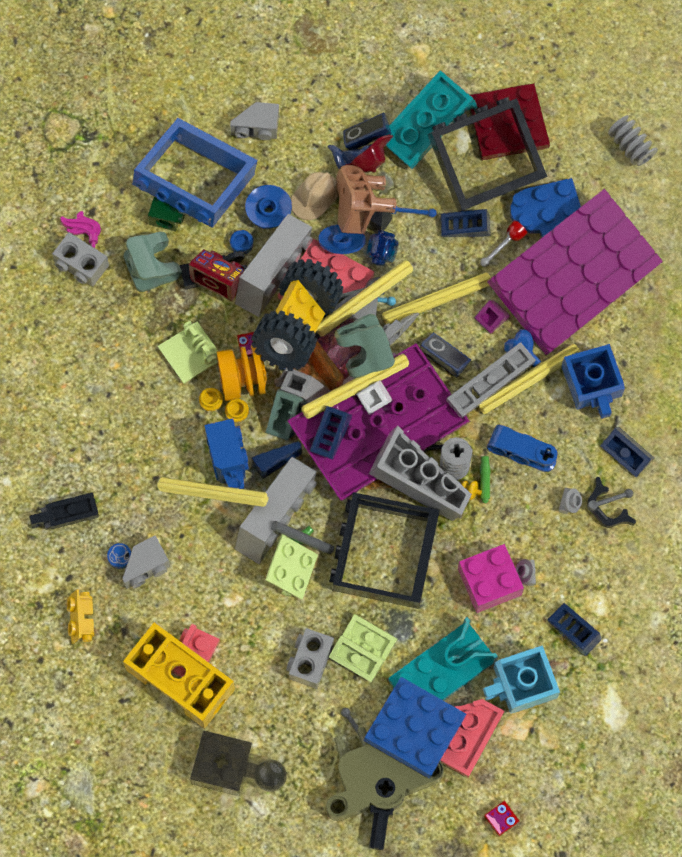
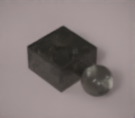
(269, 774)

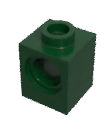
(164, 215)

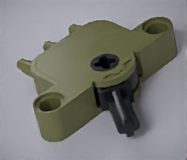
(363, 775)

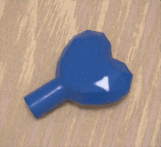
(526, 339)

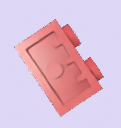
(200, 643)

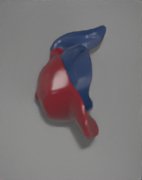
(367, 158)

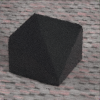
(379, 221)

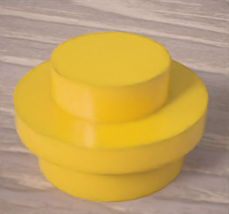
(211, 399)
(237, 410)

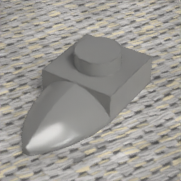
(397, 328)

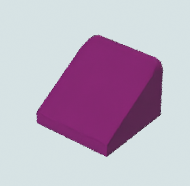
(491, 316)

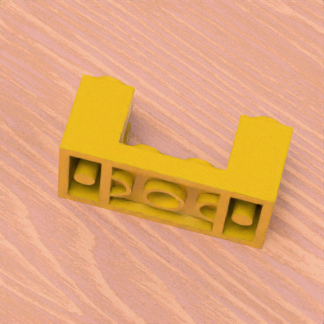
(198, 692)

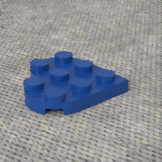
(544, 206)

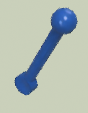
(431, 212)

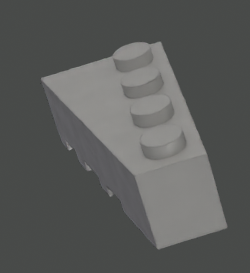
(271, 263)
(418, 476)
(285, 498)

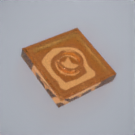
(326, 368)

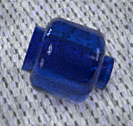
(382, 248)

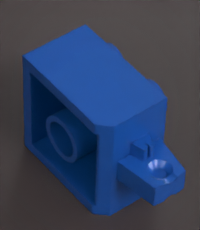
(593, 379)
(226, 454)

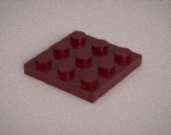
(498, 134)

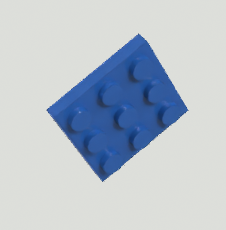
(415, 727)

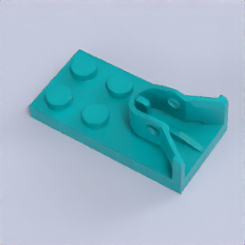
(436, 103)
(448, 663)

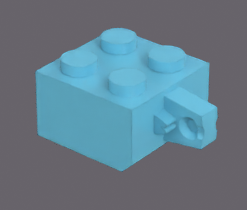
(523, 680)

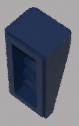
(473, 215)
(338, 436)
(275, 459)
(585, 647)

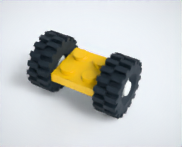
(289, 332)

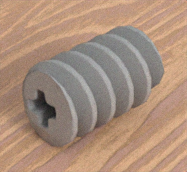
(631, 142)
(456, 457)

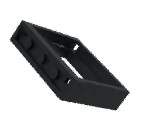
(463, 121)
(395, 508)

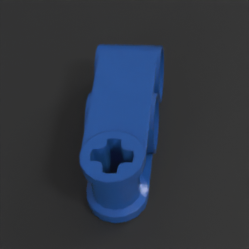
(522, 448)

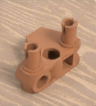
(357, 199)

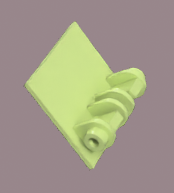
(189, 351)
(291, 567)

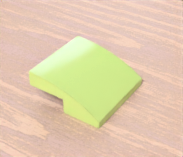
(363, 647)

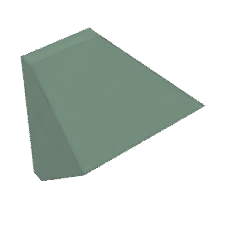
(283, 409)

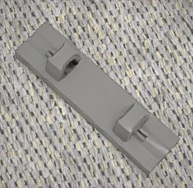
(491, 380)

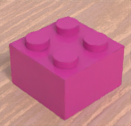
(490, 578)

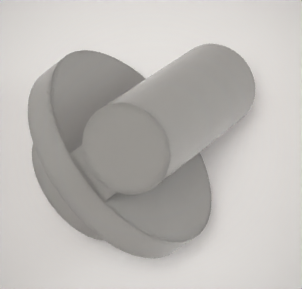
(570, 501)
(526, 572)

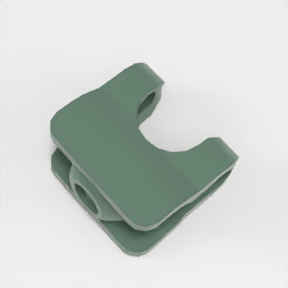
(144, 267)
(374, 344)

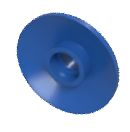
(268, 197)
(340, 243)

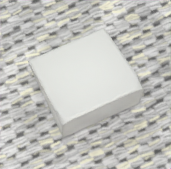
(374, 397)

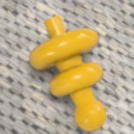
(472, 488)

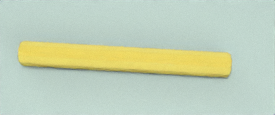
(364, 297)
(437, 298)
(527, 379)
(352, 388)
(213, 491)

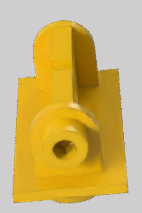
(78, 607)

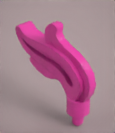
(83, 225)

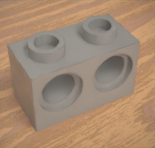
(83, 256)
(315, 659)

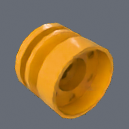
(241, 373)

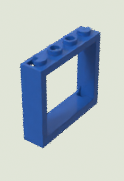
(207, 146)

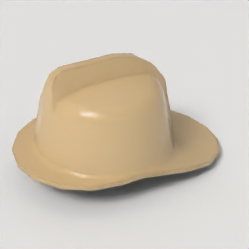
(314, 196)

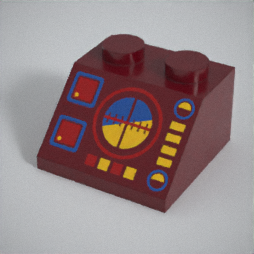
(216, 274)

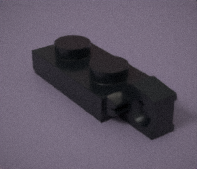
(66, 512)

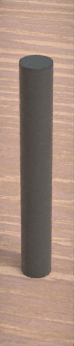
(302, 537)

